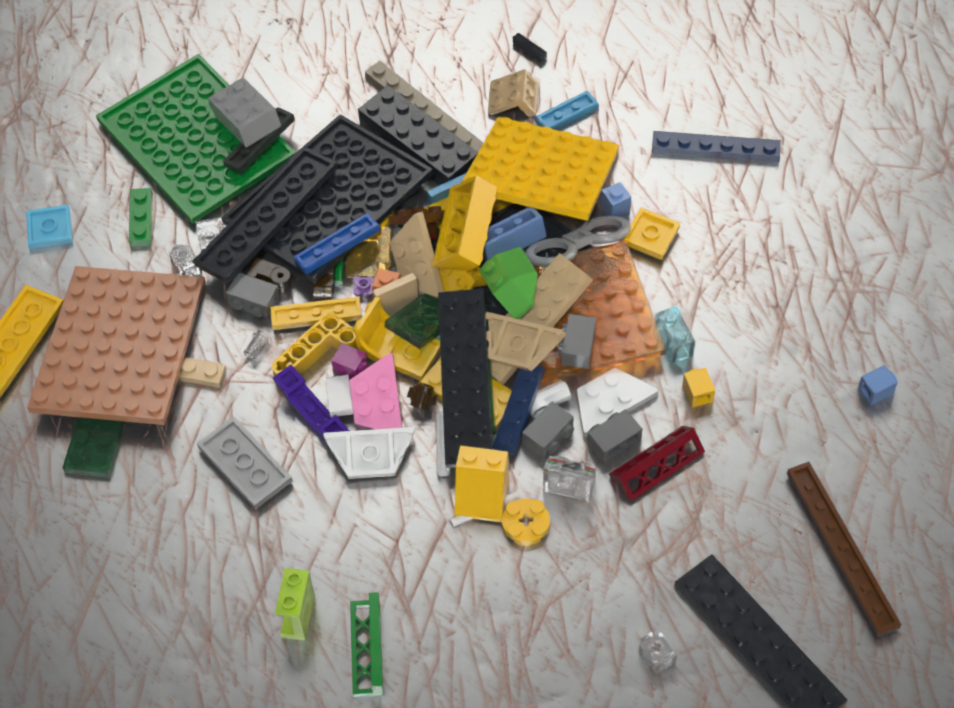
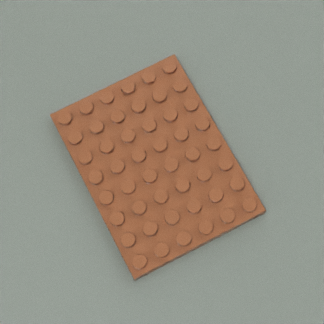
(118, 345)

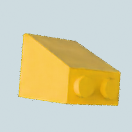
(481, 483)

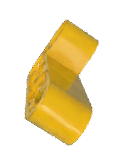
(312, 352)

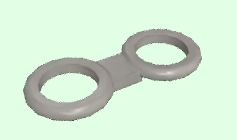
(578, 239)

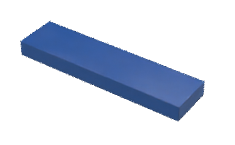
(336, 243)

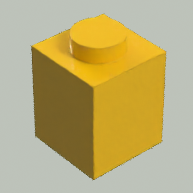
(698, 387)

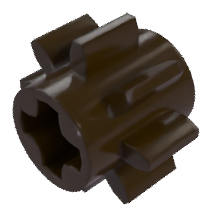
(421, 396)

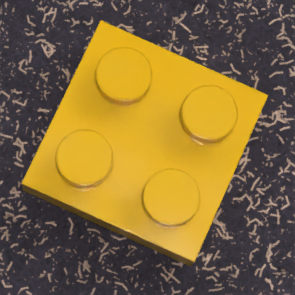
(651, 233)

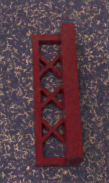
(653, 454)

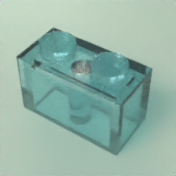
(675, 334)

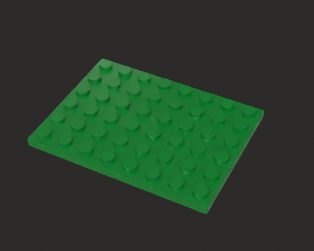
(182, 143)

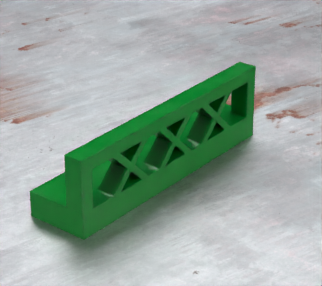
(375, 646)

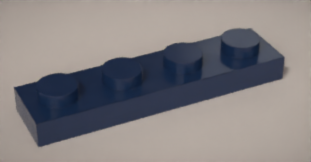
(518, 410)

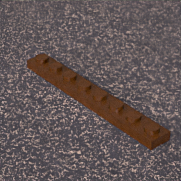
(844, 549)

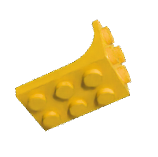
(379, 341)

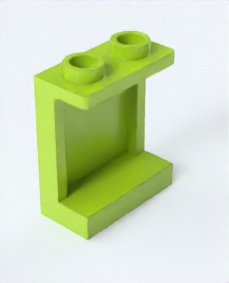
(295, 603)

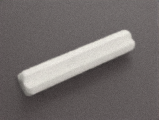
(441, 468)

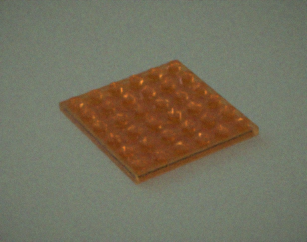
(621, 310)

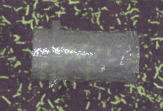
(257, 343)

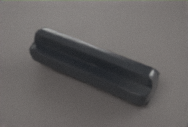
(529, 47)

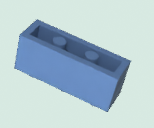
(514, 232)

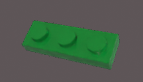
(140, 217)

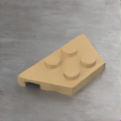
(415, 255)
(520, 341)

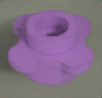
(362, 291)

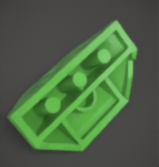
(511, 280)

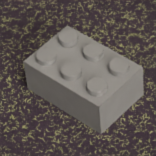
(244, 112)

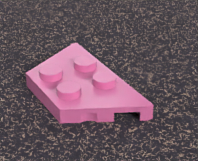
(376, 396)

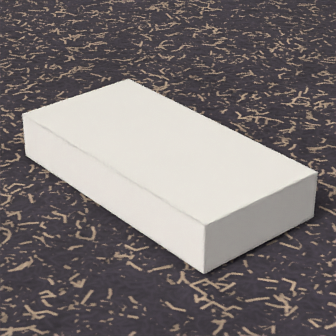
(339, 395)

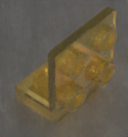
(370, 256)

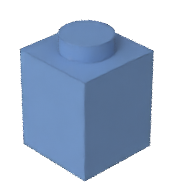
(616, 200)
(878, 384)

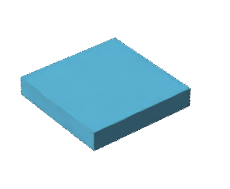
(49, 227)

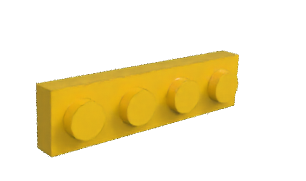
(310, 313)

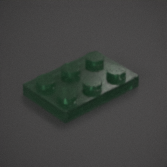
(416, 321)
(93, 447)

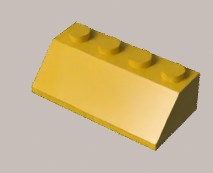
(465, 225)

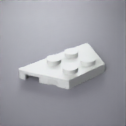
(611, 394)
(370, 451)

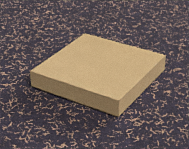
(397, 293)

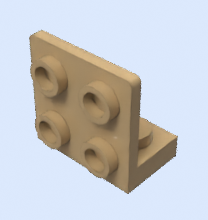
(514, 90)

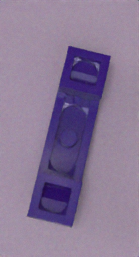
(306, 403)

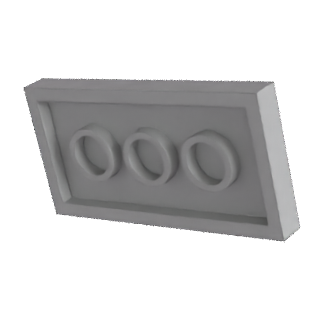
(244, 462)

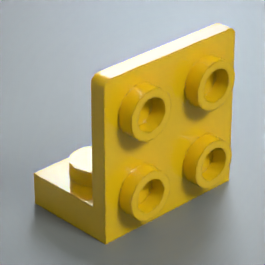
(461, 280)

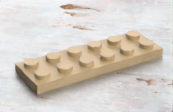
(554, 294)

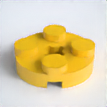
(529, 509)

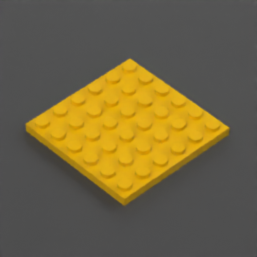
(544, 167)

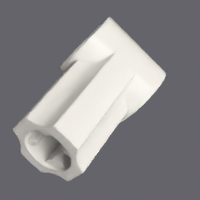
(556, 392)

